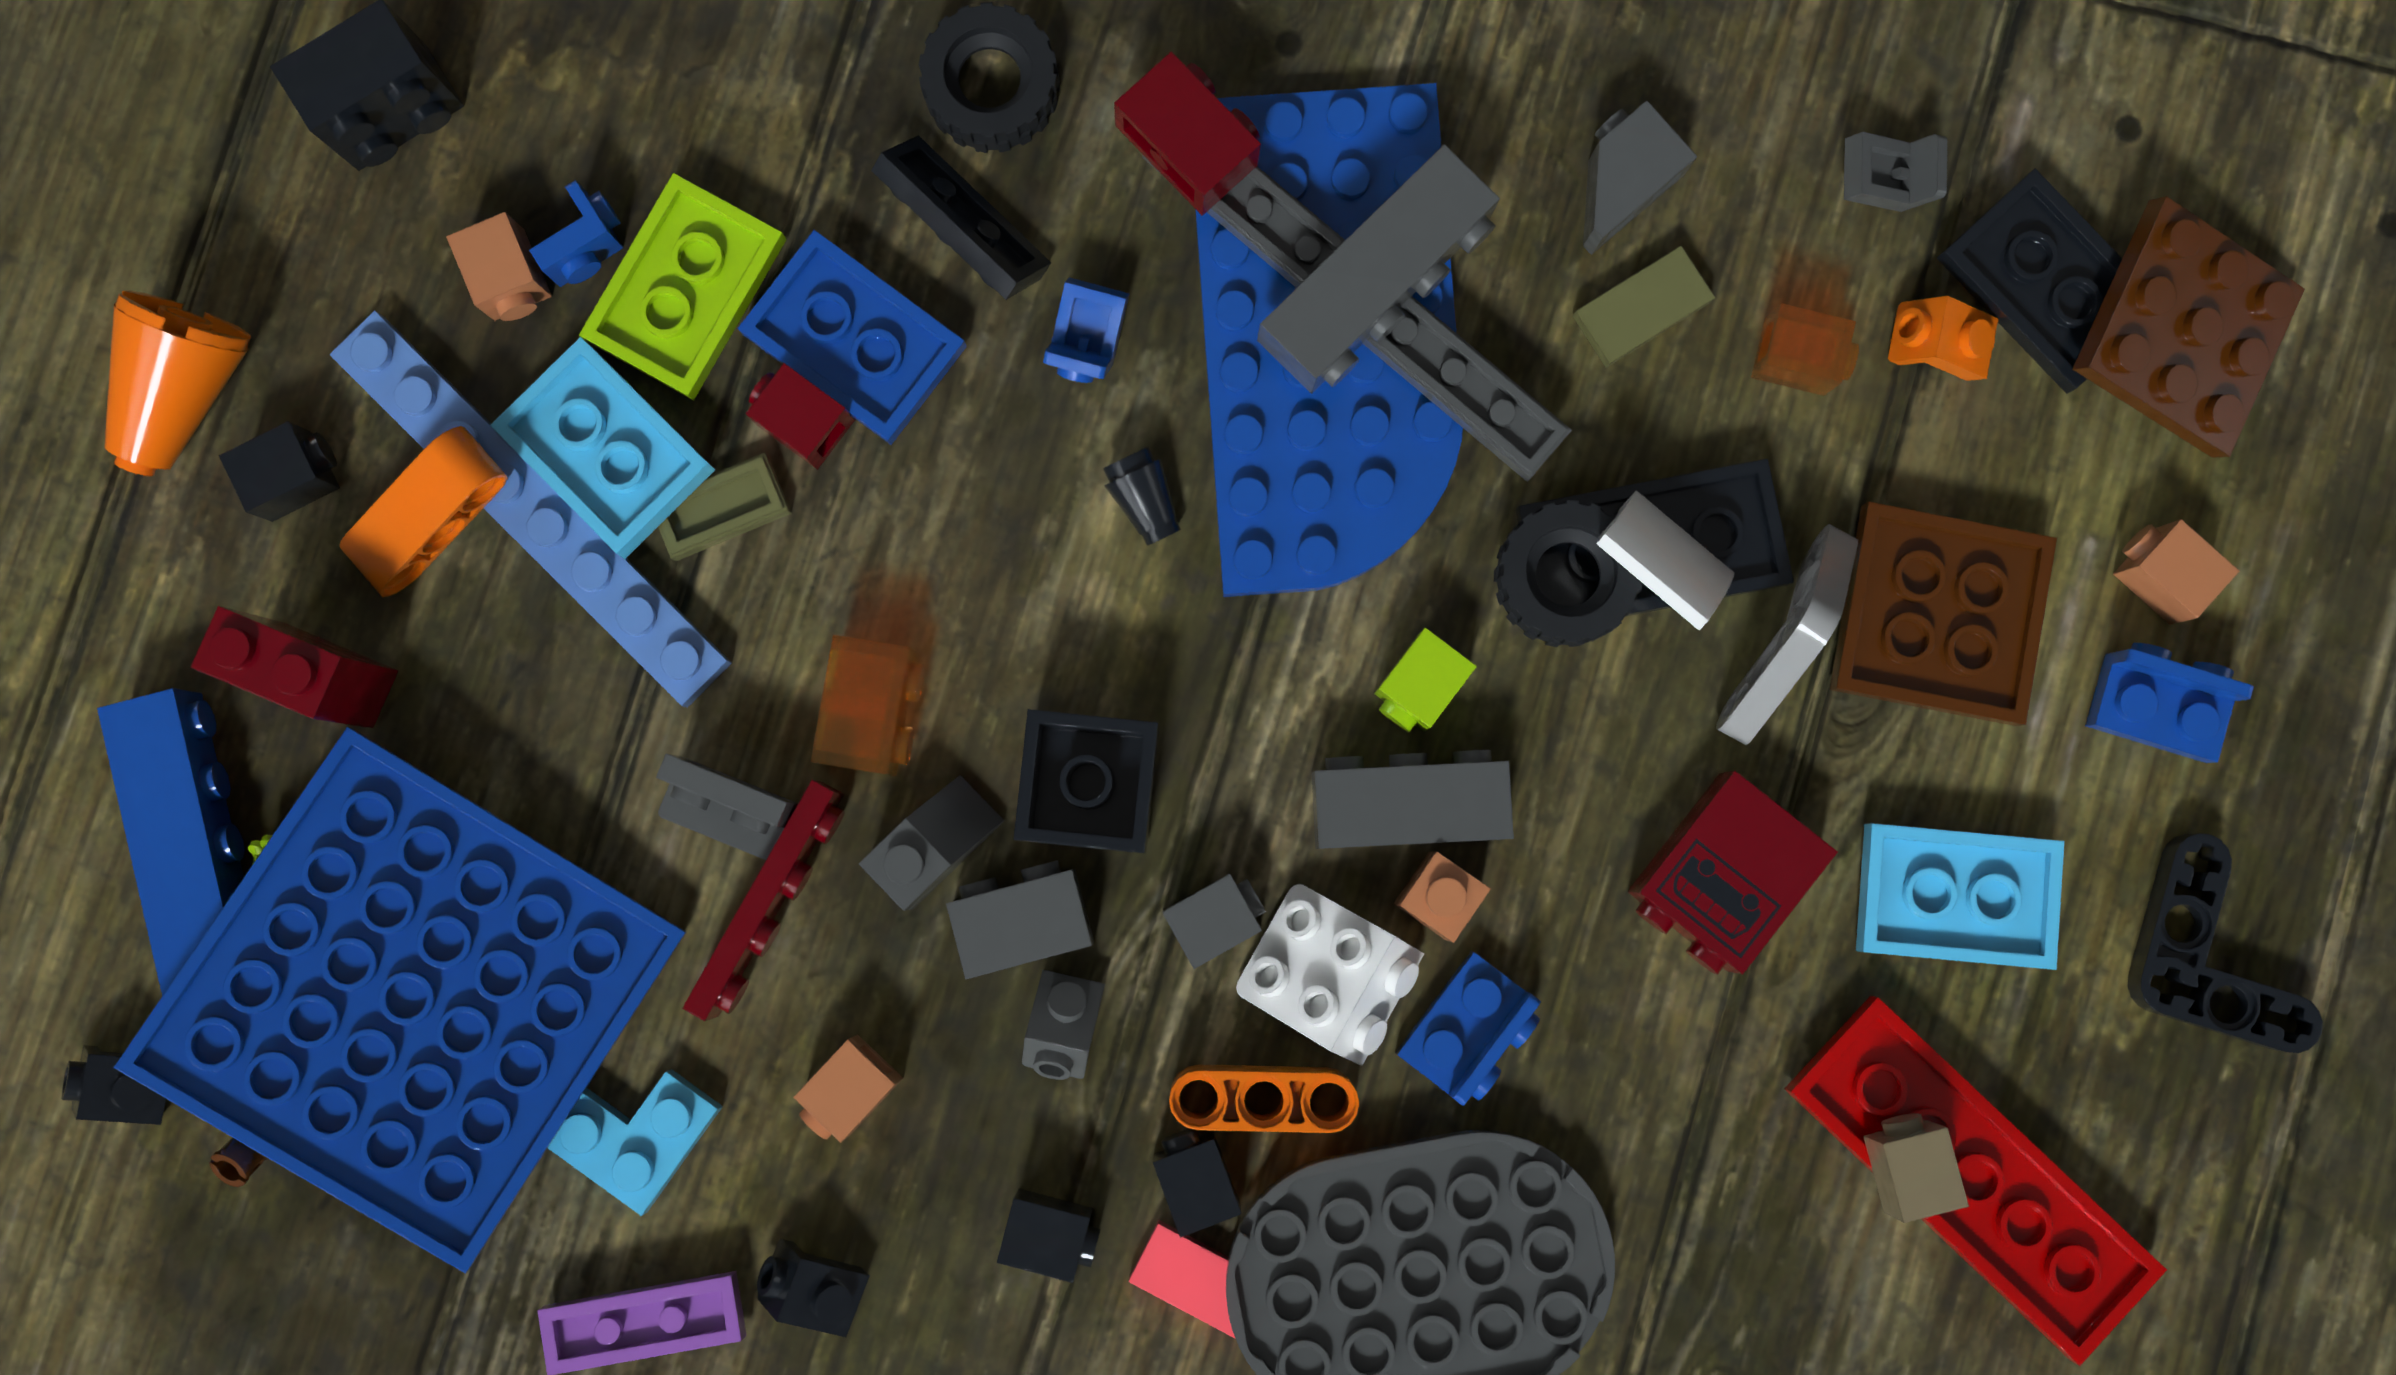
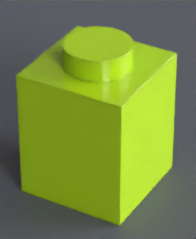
(1423, 682)

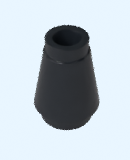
(1143, 495)

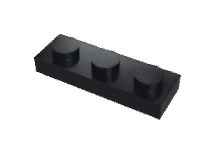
(961, 217)

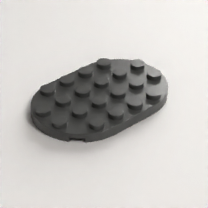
(1422, 1262)

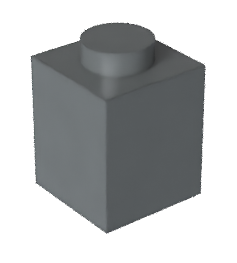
(1215, 919)

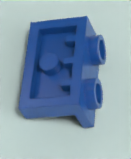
(2166, 702)
(1470, 1029)

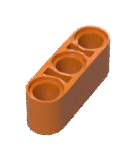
(423, 511)
(1291, 1115)

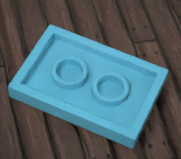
(602, 448)
(1960, 896)

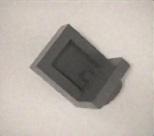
(1894, 171)
(1062, 1025)

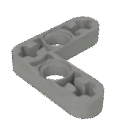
(1809, 625)

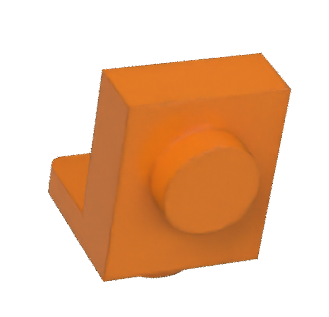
(1944, 336)

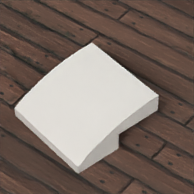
(1667, 560)

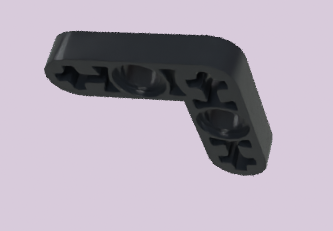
(2186, 960)

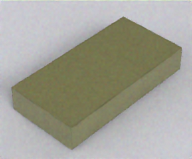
(1643, 306)
(725, 508)

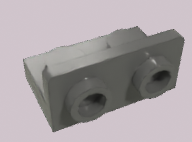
(722, 806)

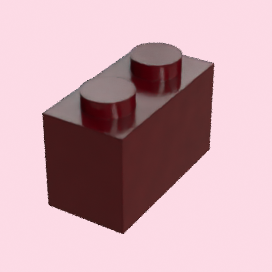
(1188, 132)

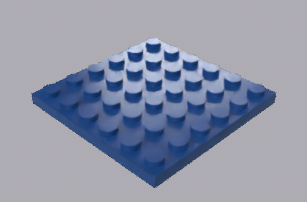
(402, 1000)

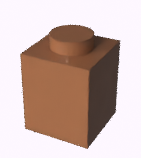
(499, 268)
(2174, 571)
(1442, 896)
(846, 1090)

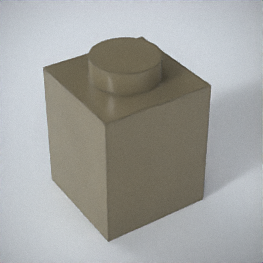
(1915, 1168)

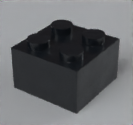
(368, 86)
(1086, 781)

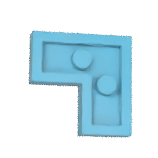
(638, 1154)

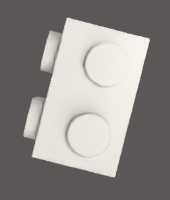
(1329, 974)

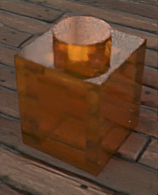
(1805, 350)

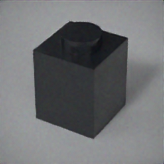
(281, 471)
(1195, 1181)
(1048, 1236)

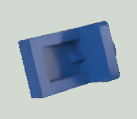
(580, 247)
(1086, 331)

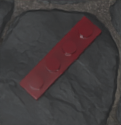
(754, 924)

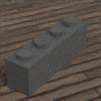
(1378, 270)

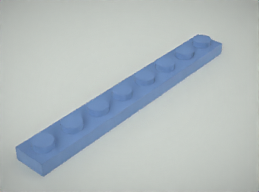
(536, 515)

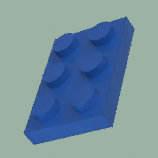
(852, 336)

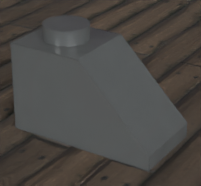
(1630, 170)
(931, 843)

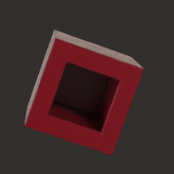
(798, 415)

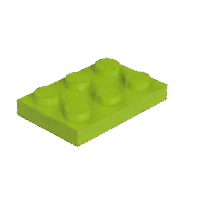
(683, 286)

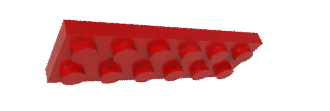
(2025, 1218)

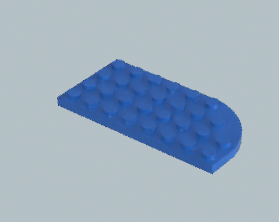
(1355, 469)

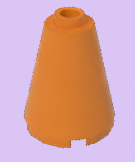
(164, 378)

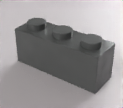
(1412, 801)

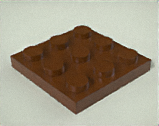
(2189, 328)
(1943, 614)

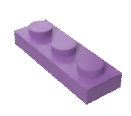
(641, 1323)

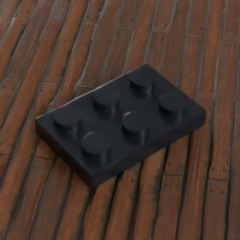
(2037, 273)

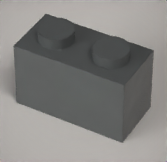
(1019, 922)

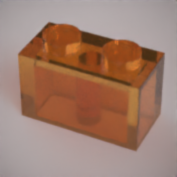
(867, 706)

